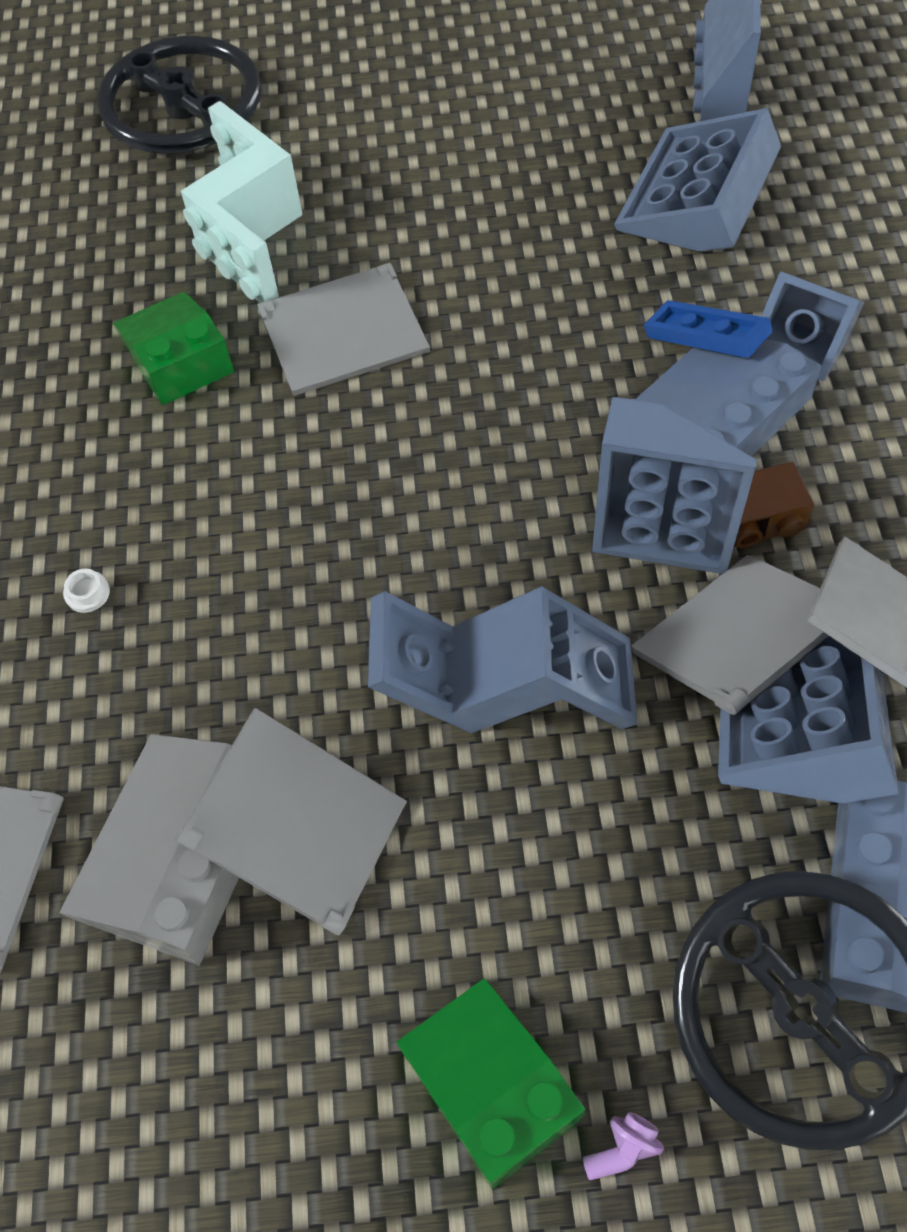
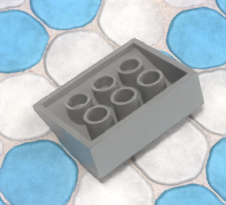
(138, 875)

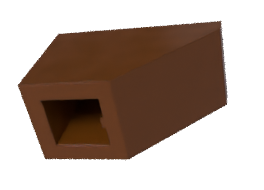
(775, 505)

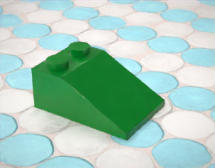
(175, 347)
(491, 1082)

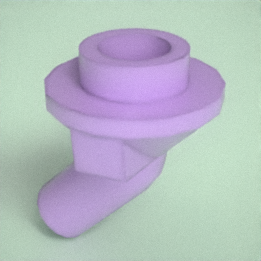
(634, 1142)

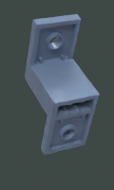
(501, 661)

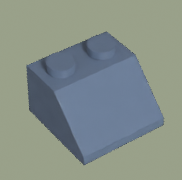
(811, 319)

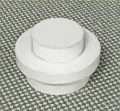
(86, 590)

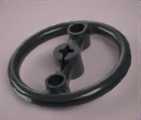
(177, 90)
(715, 927)

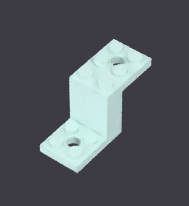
(242, 203)

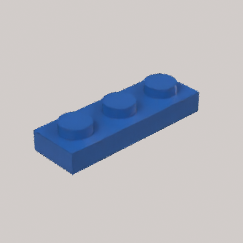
(708, 328)

